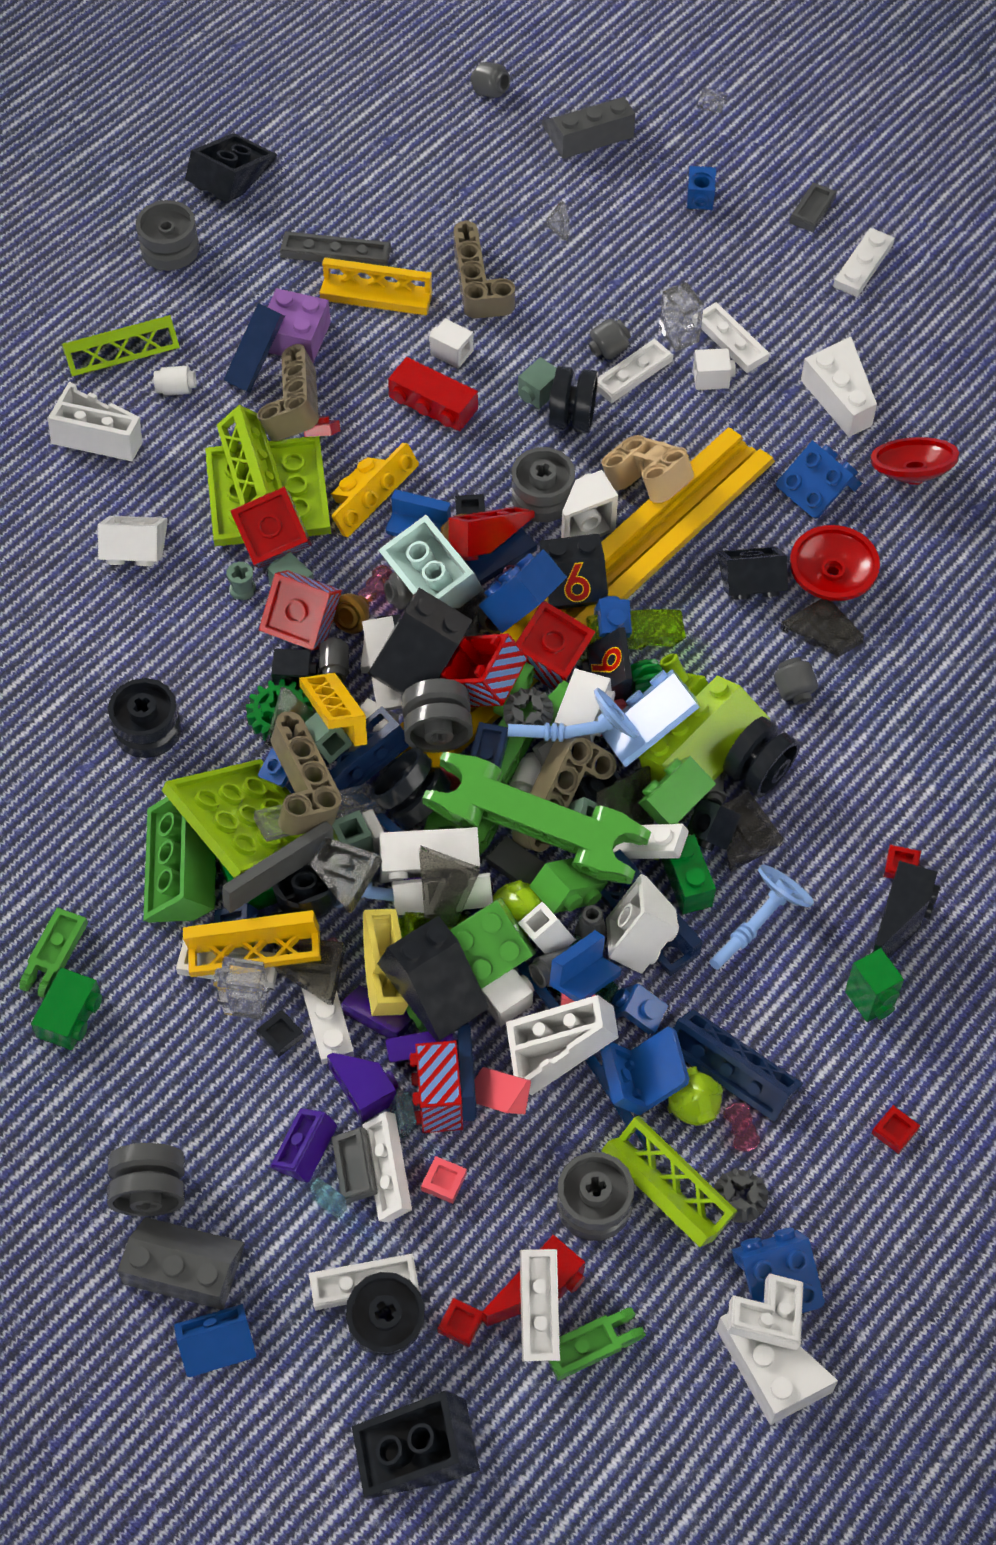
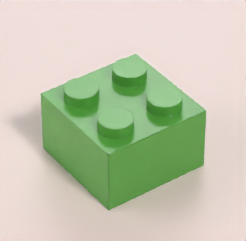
(493, 942)

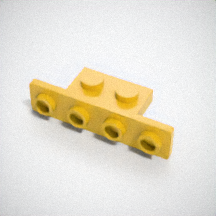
(370, 486)

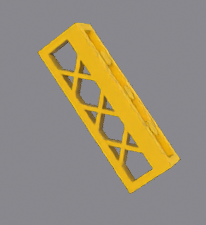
(376, 291)
(336, 705)
(256, 933)

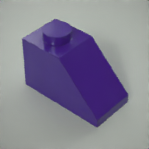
(363, 1083)

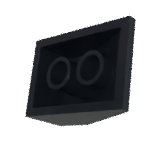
(228, 166)
(419, 642)
(907, 905)
(434, 978)
(415, 1446)

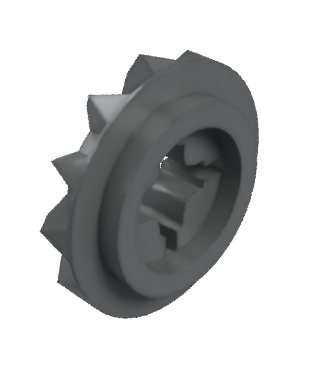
(520, 699)
(756, 1195)

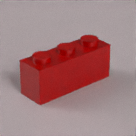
(433, 394)

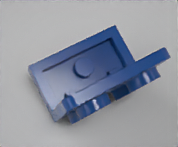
(817, 479)
(645, 1074)
(783, 1255)

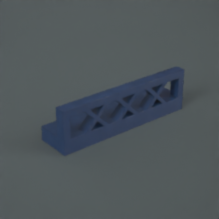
(382, 747)
(686, 939)
(735, 1065)

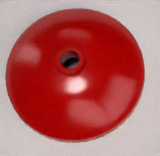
(915, 459)
(838, 552)

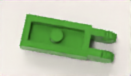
(53, 949)
(594, 1343)

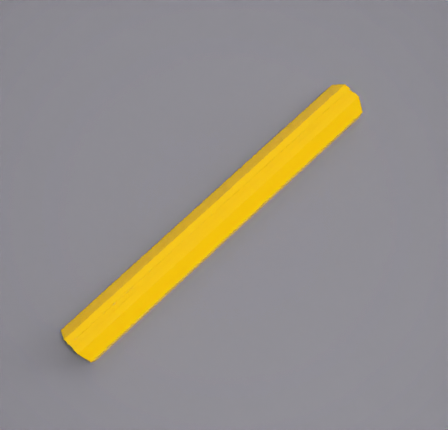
(658, 533)

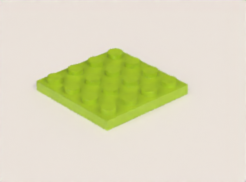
(299, 470)
(222, 811)

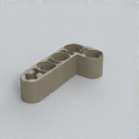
(479, 296)
(299, 404)
(572, 770)
(315, 793)

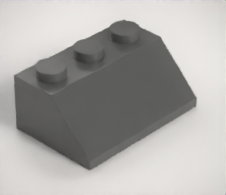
(591, 127)
(180, 1262)

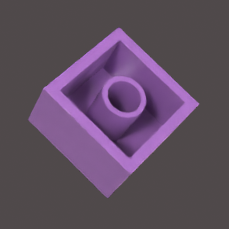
(304, 321)

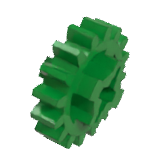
(263, 705)

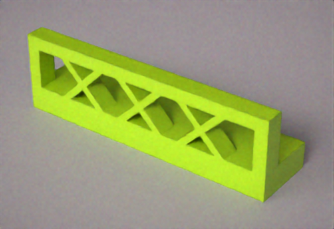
(117, 335)
(254, 453)
(662, 1192)

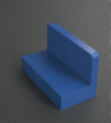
(410, 507)
(583, 969)
(214, 1340)

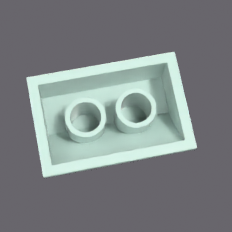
(429, 561)

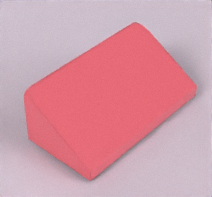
(502, 1091)

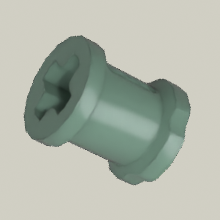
(240, 577)

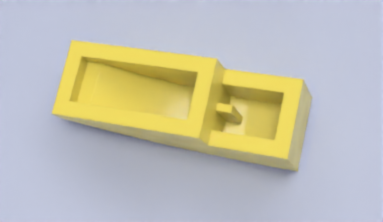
(379, 932)

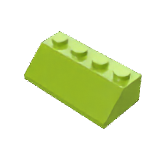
(707, 732)

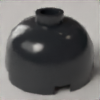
(304, 892)

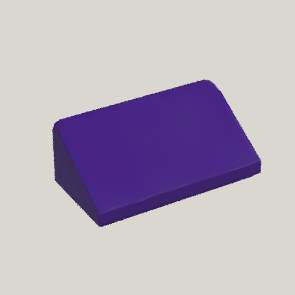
(358, 1007)
(401, 1047)
(304, 1144)

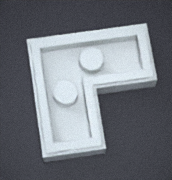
(774, 1321)

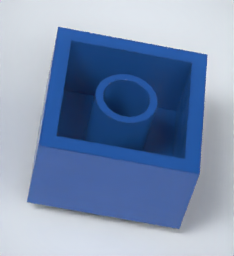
(521, 589)

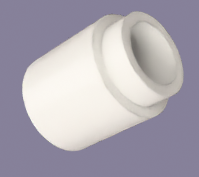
(174, 380)
(526, 773)

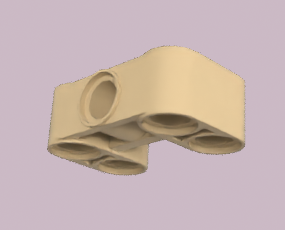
(661, 465)

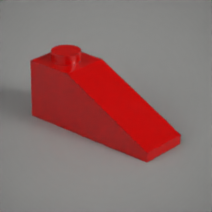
(485, 531)
(508, 1301)

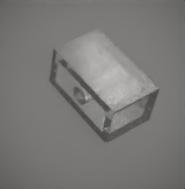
(681, 316)
(242, 987)

